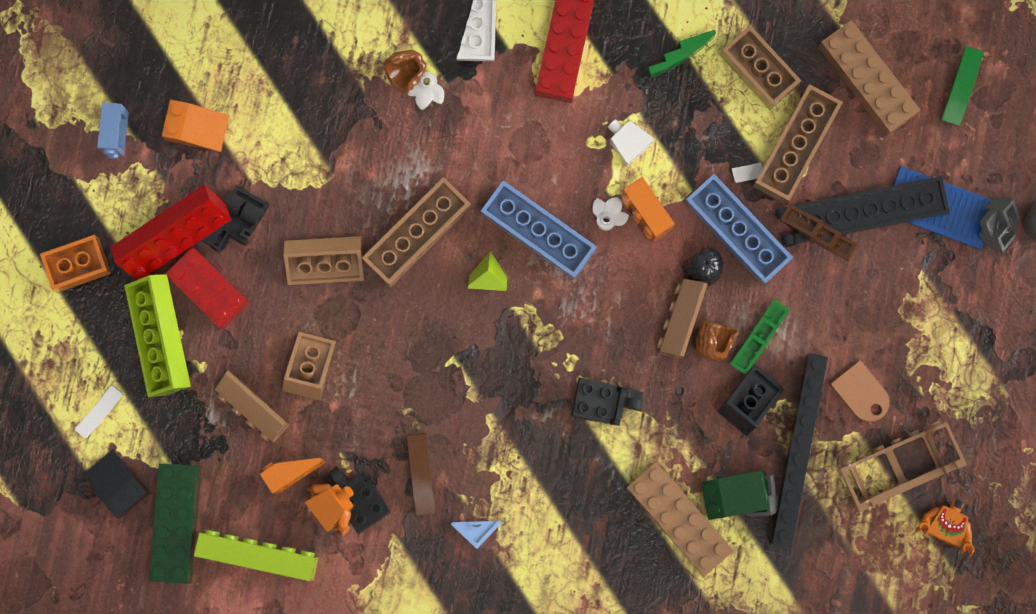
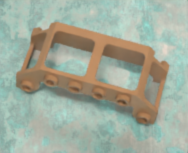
(903, 484)

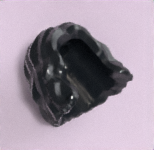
(697, 270)

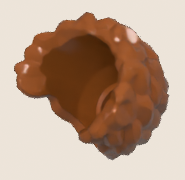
(404, 69)
(714, 340)

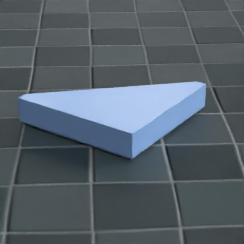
(476, 531)

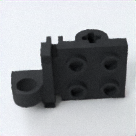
(245, 214)
(602, 401)
(366, 501)

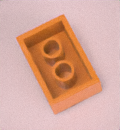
(647, 210)
(75, 263)

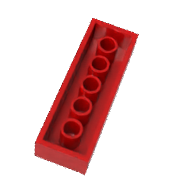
(564, 49)
(170, 233)

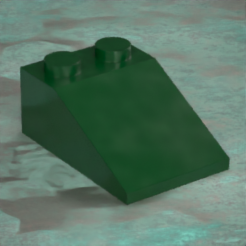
(735, 495)

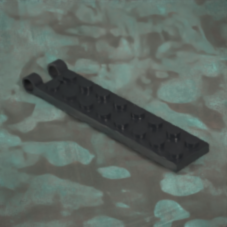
(875, 208)

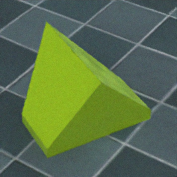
(488, 275)

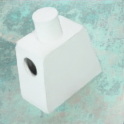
(629, 141)

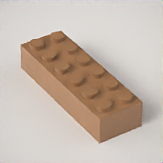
(869, 78)
(797, 144)
(416, 232)
(679, 519)

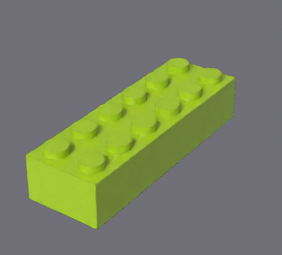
(157, 335)
(254, 556)

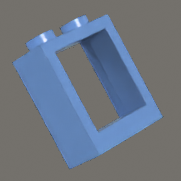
(113, 130)

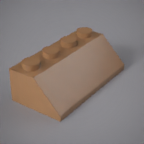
(324, 260)
(682, 319)
(251, 406)

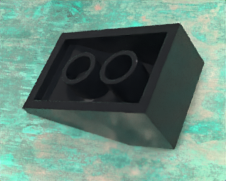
(750, 400)
(116, 484)

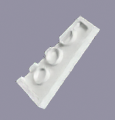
(479, 35)

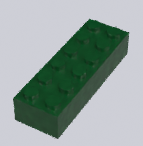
(175, 523)

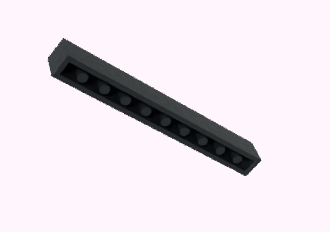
(799, 450)

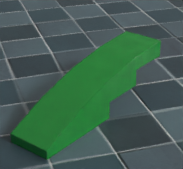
(686, 49)
(962, 85)
(760, 336)

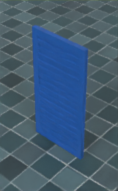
(964, 216)

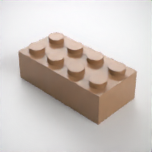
(760, 67)

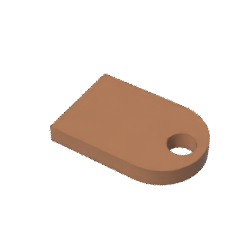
(861, 391)

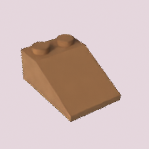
(308, 366)

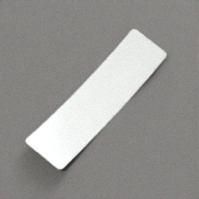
(747, 172)
(99, 412)

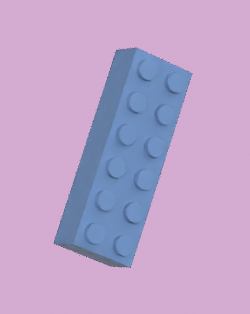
(738, 229)
(538, 230)

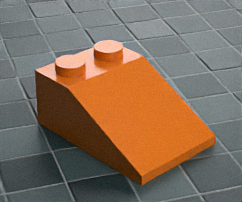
(194, 126)
(285, 474)

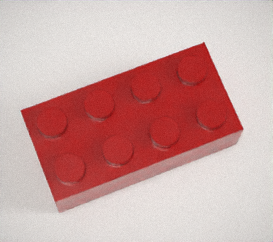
(207, 288)

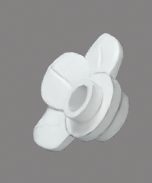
(427, 93)
(610, 210)

